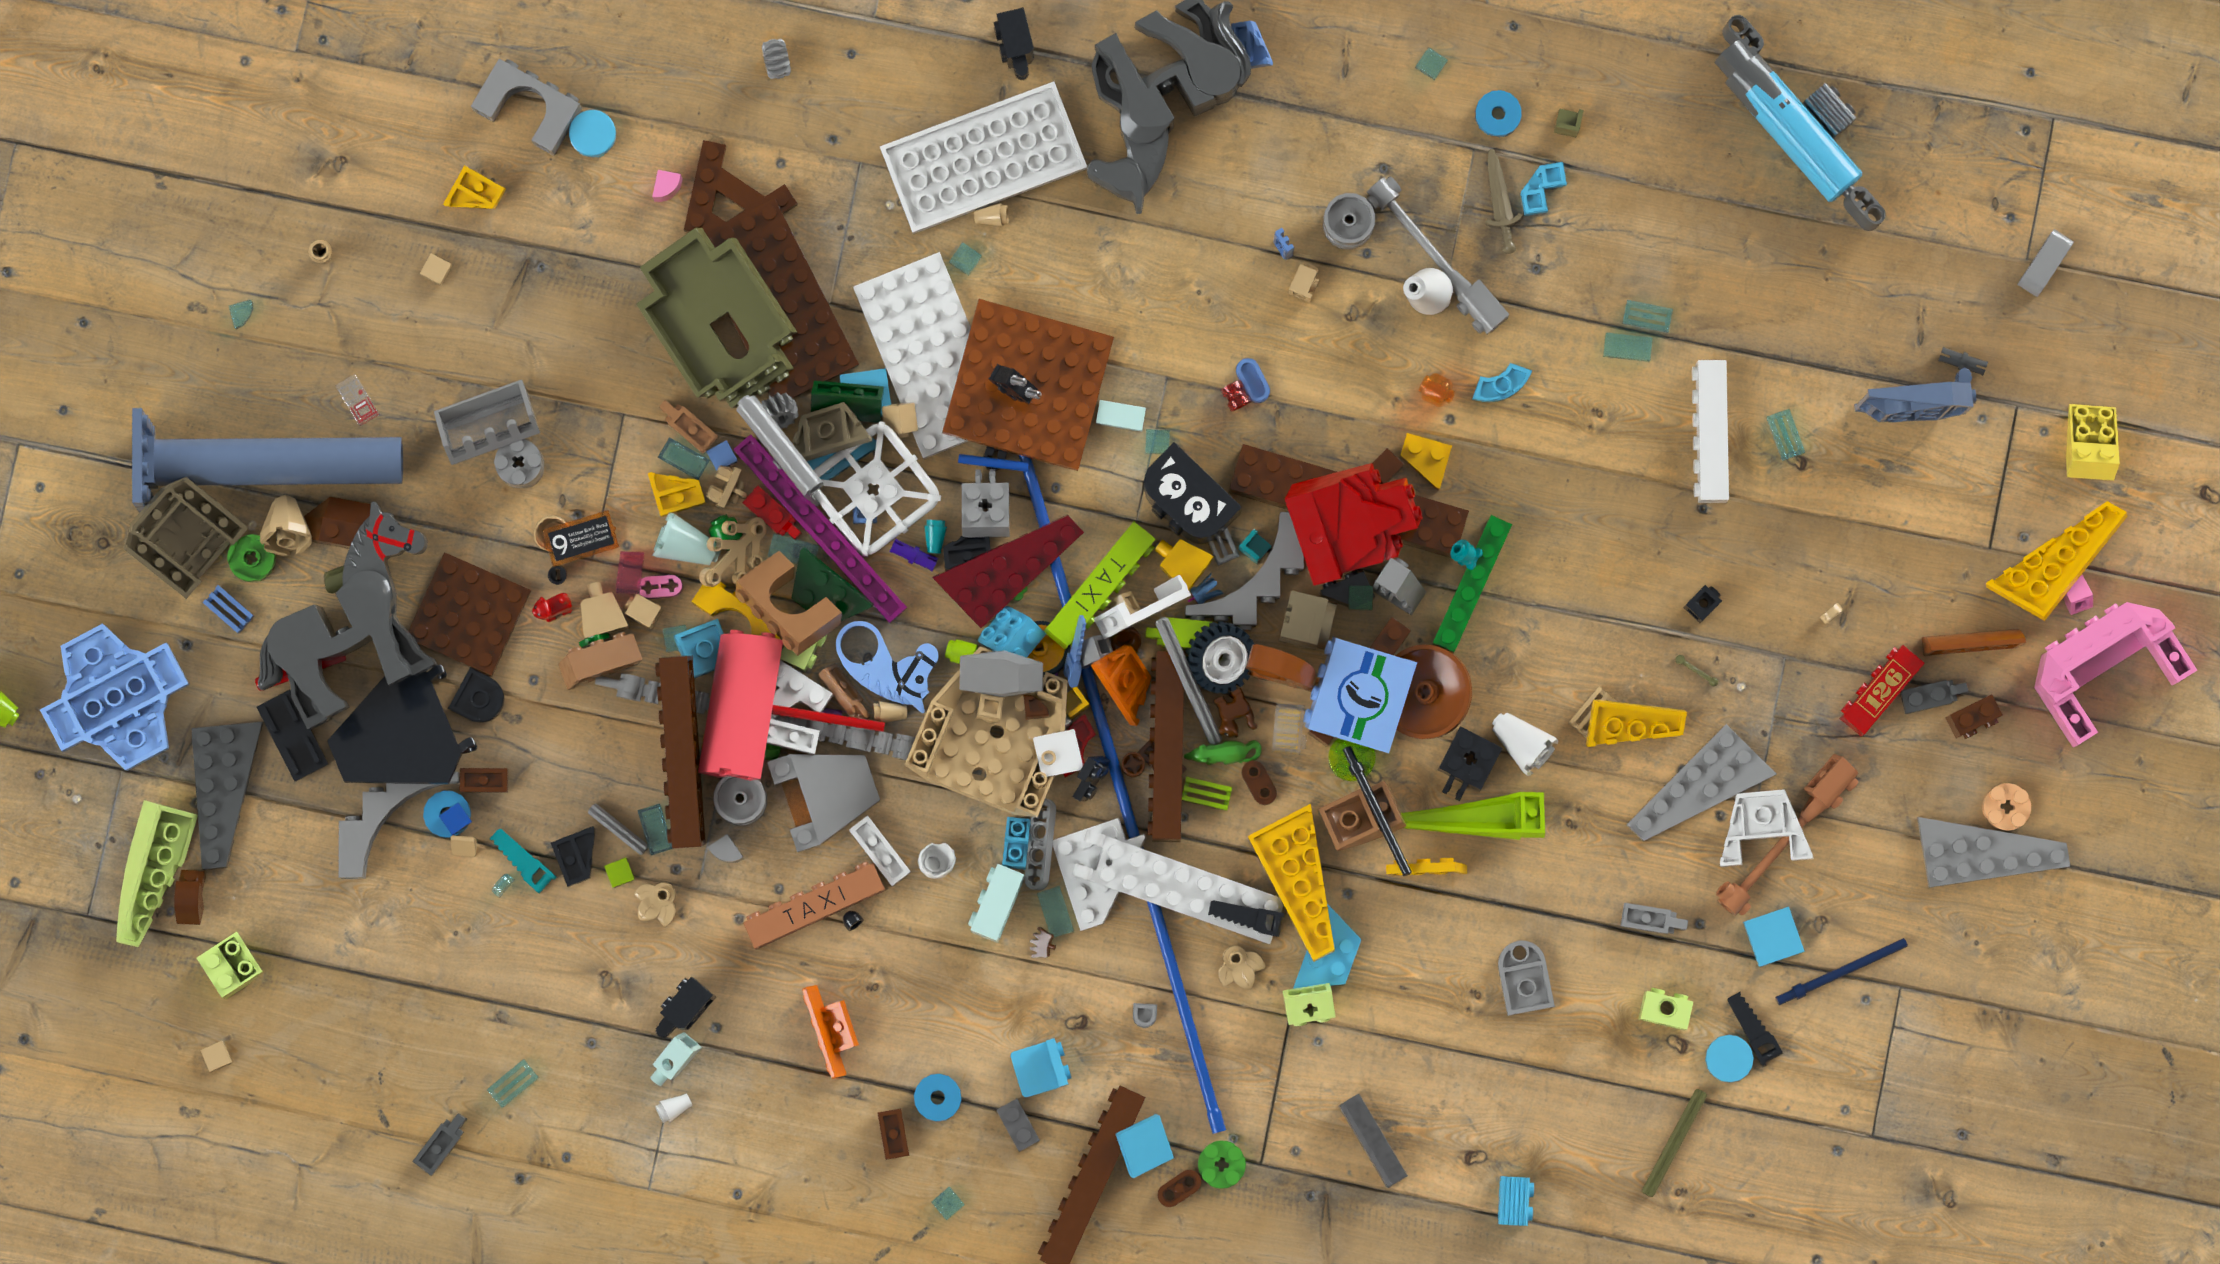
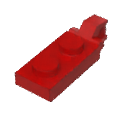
(771, 512)

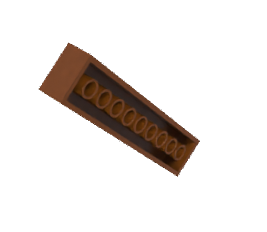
(1269, 476)

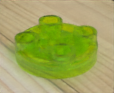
(1339, 763)

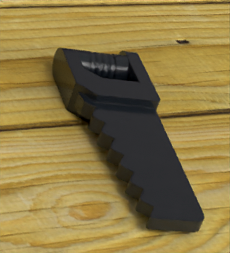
(1247, 916)
(1753, 1029)

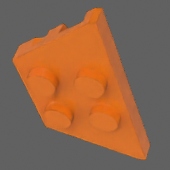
(1124, 680)

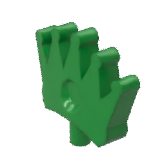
(586, 642)

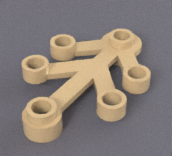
(736, 551)

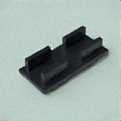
(291, 736)

